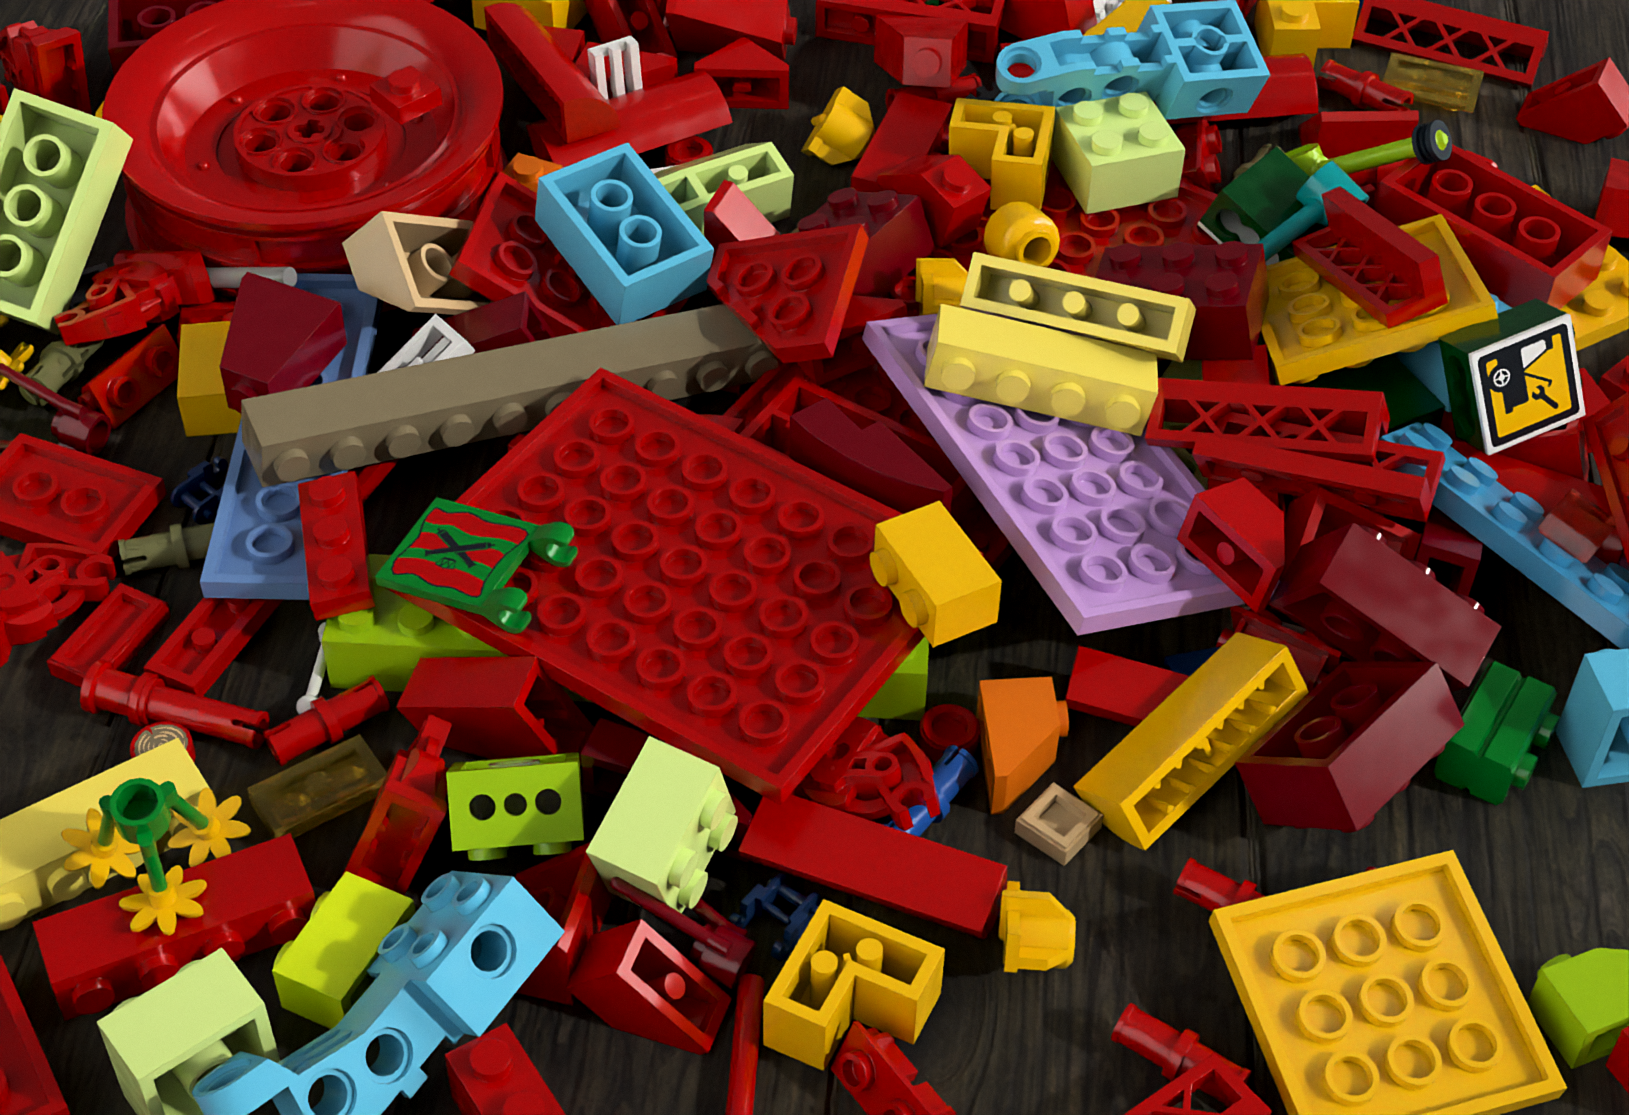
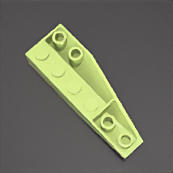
(753, 168)

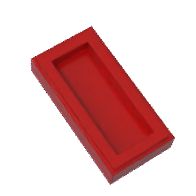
(110, 633)

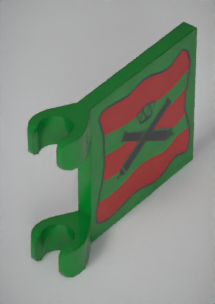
(469, 555)

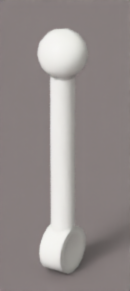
(312, 692)

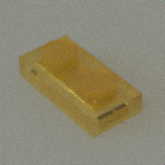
(1435, 82)
(318, 788)

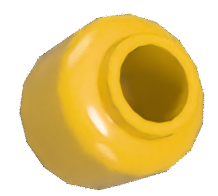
(1022, 234)

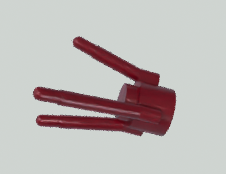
(72, 424)
(719, 946)

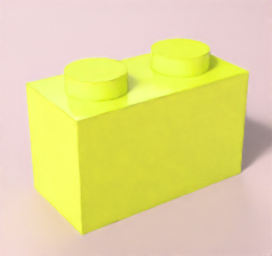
(328, 961)

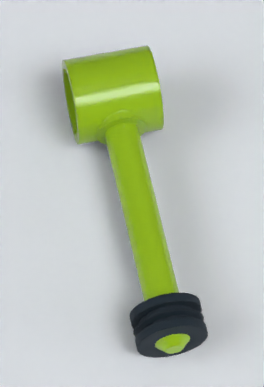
(1428, 143)

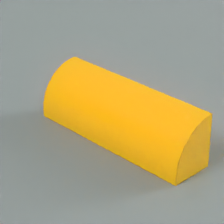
(1192, 738)

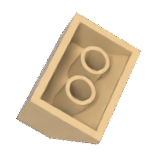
(409, 262)

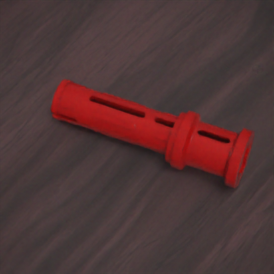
(149, 700)

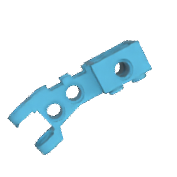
(1184, 55)
(431, 983)

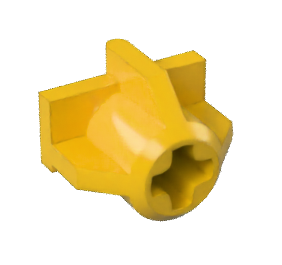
(841, 130)
(939, 283)
(1035, 930)

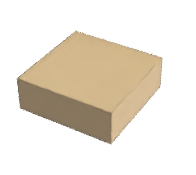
(1058, 823)

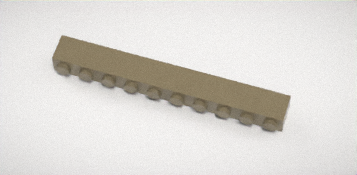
(489, 392)

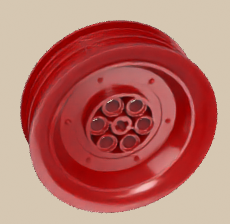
(267, 136)

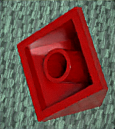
(1356, 130)
(578, 902)

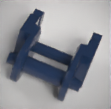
(198, 483)
(762, 900)

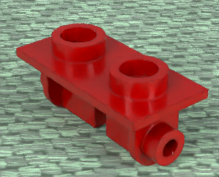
(1200, 158)
(133, 378)
(1309, 653)
(881, 1076)

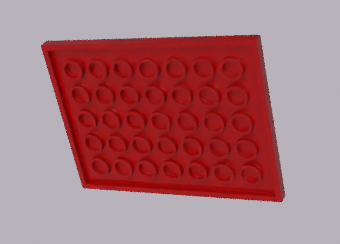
(707, 586)

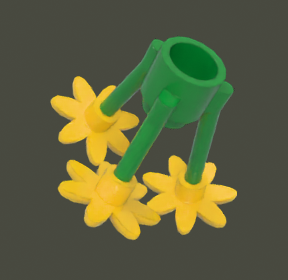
(131, 824)

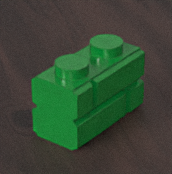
(1500, 729)

